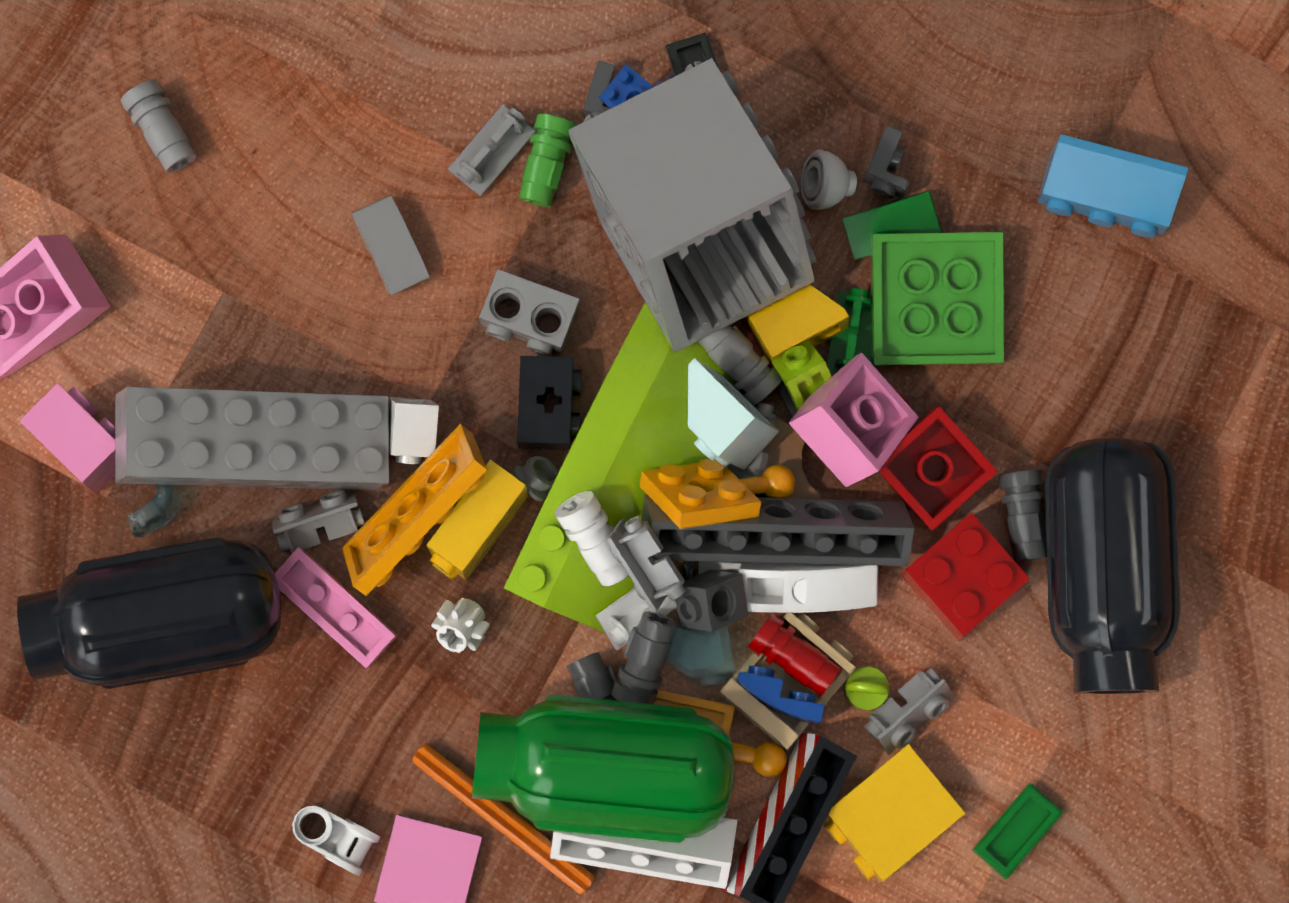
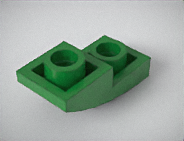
(904, 215)

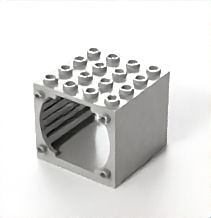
(695, 203)

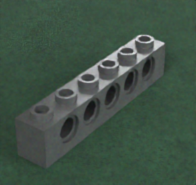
(794, 533)

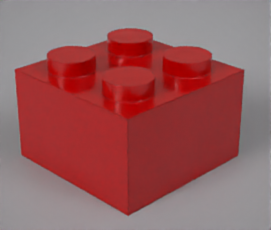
(936, 468)
(965, 576)

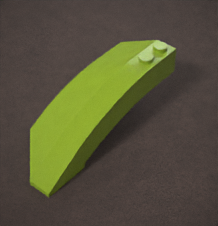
(630, 428)

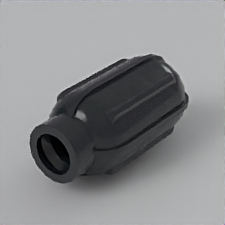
(1113, 562)
(153, 614)

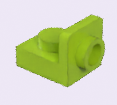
(802, 372)

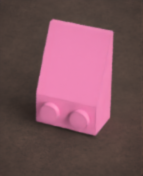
(44, 300)

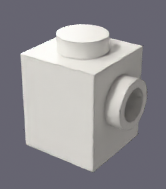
(412, 428)

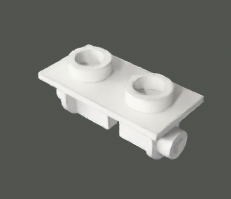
(626, 613)

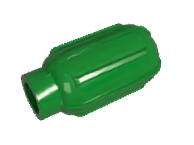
(608, 768)

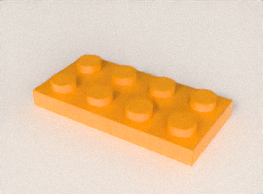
(413, 510)

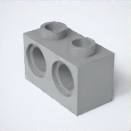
(534, 302)

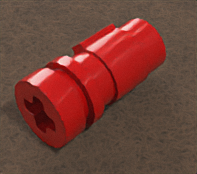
(794, 655)

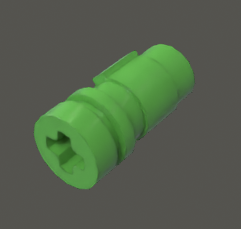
(546, 160)

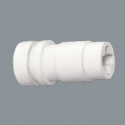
(587, 525)

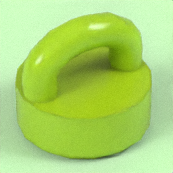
(866, 688)

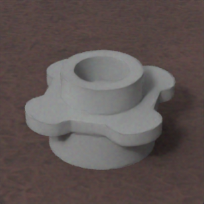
(537, 476)

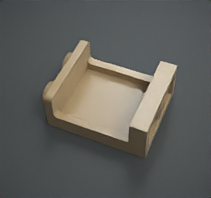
(775, 725)

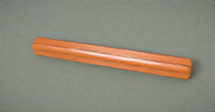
(501, 818)

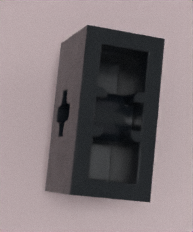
(538, 378)

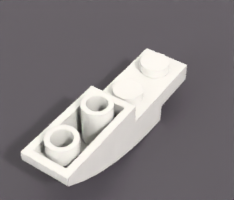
(803, 586)

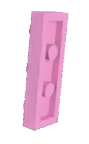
(334, 607)

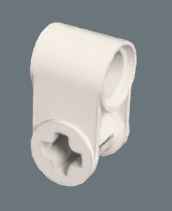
(337, 839)

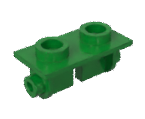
(858, 336)

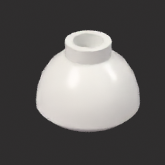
(826, 180)

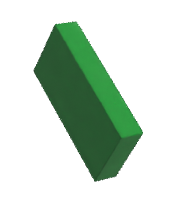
(1017, 831)

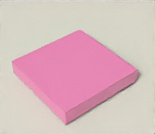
(427, 864)

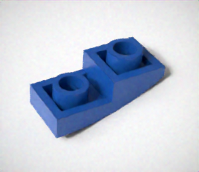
(767, 690)

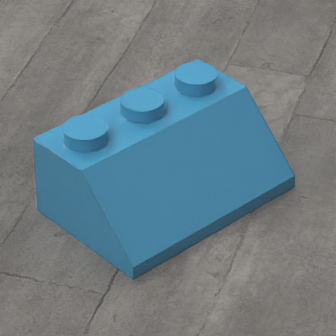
(1111, 186)

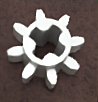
(460, 625)

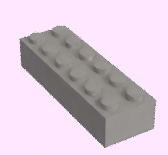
(251, 439)

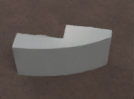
(390, 245)

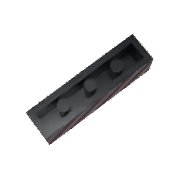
(790, 821)

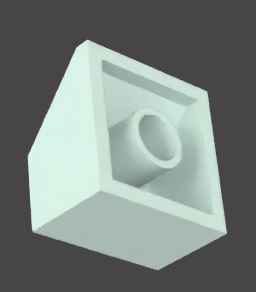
(724, 419)

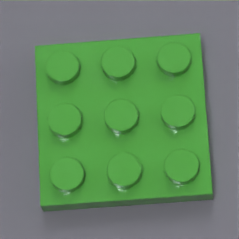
(937, 298)

